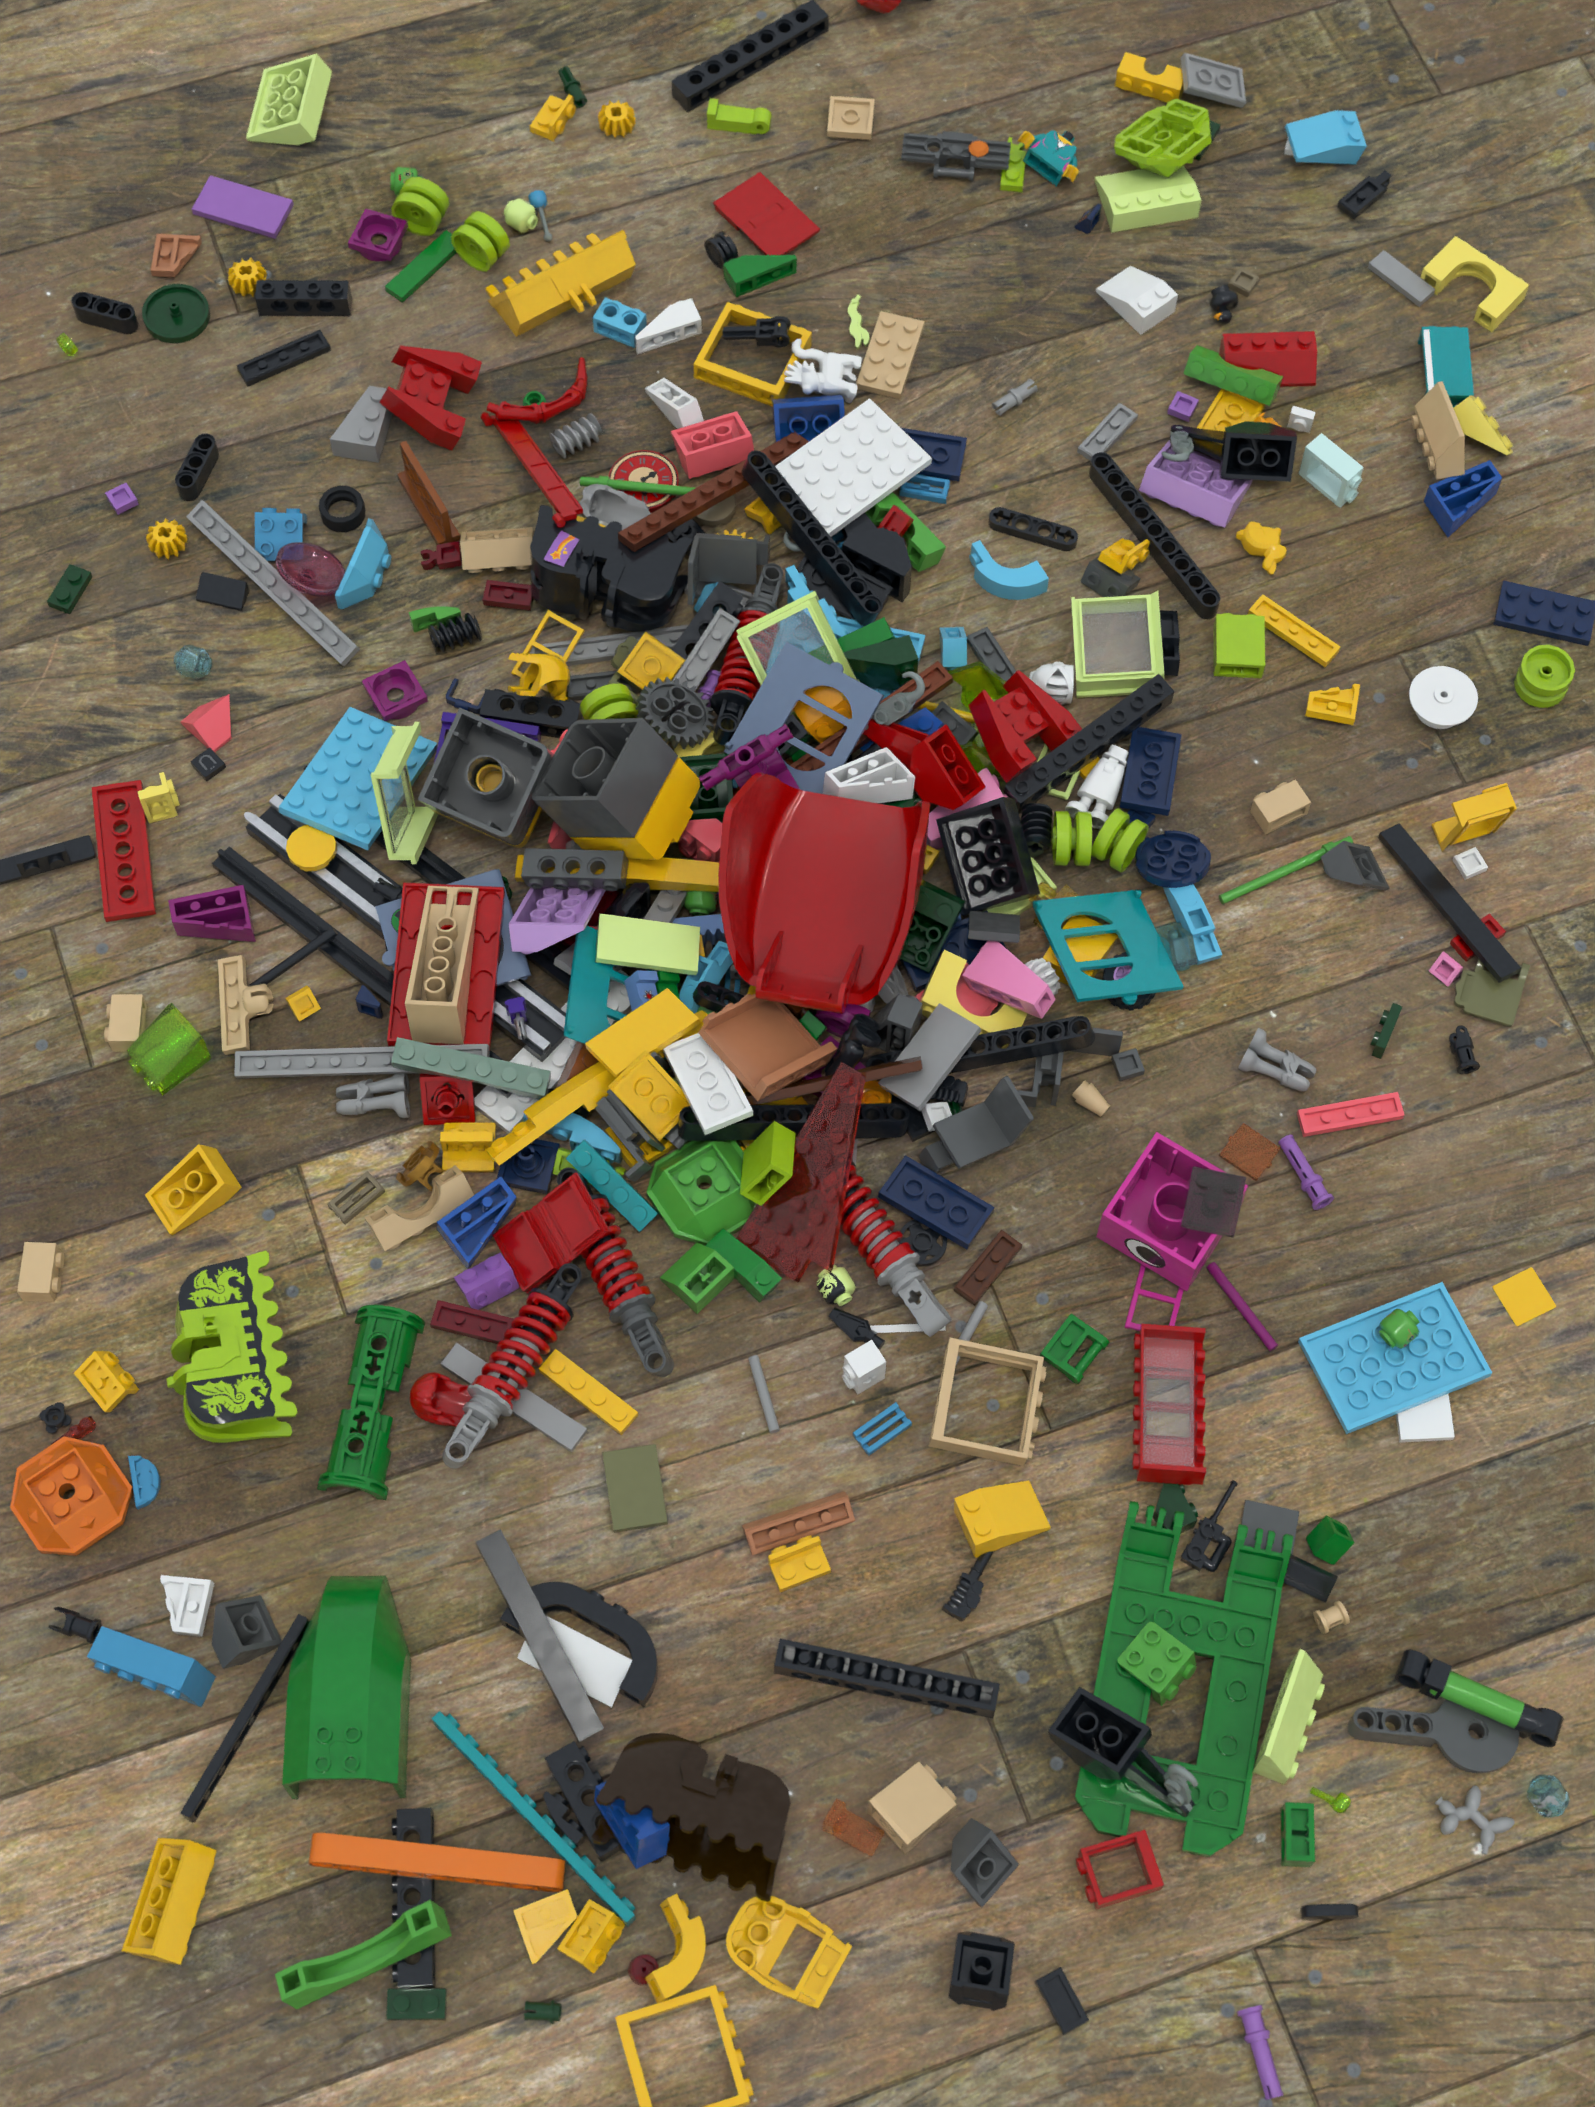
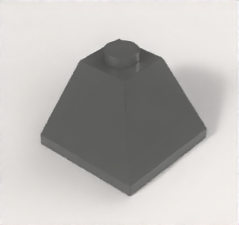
(1354, 865)
(243, 1631)
(980, 1861)

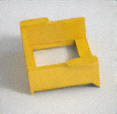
(1476, 816)

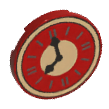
(648, 468)

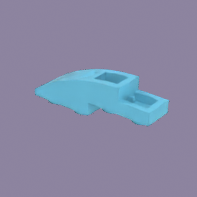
(797, 585)
(1195, 918)
(709, 970)
(578, 1129)

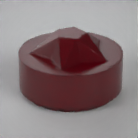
(641, 1967)

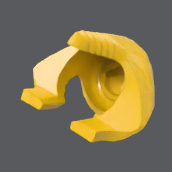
(543, 670)

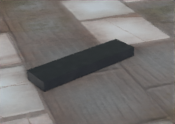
(283, 358)

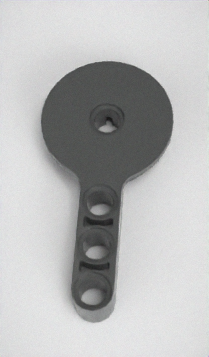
(1445, 1727)

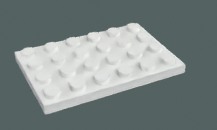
(852, 466)

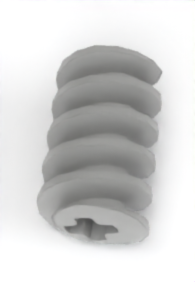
(575, 435)

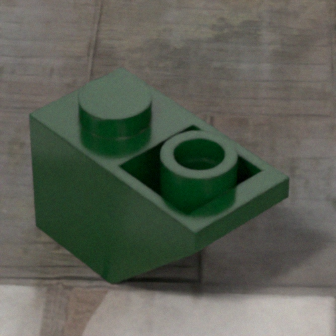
(1173, 1500)

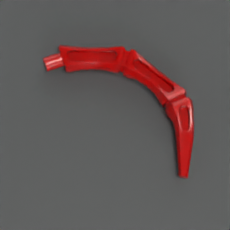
(545, 411)

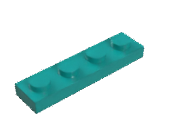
(613, 1185)

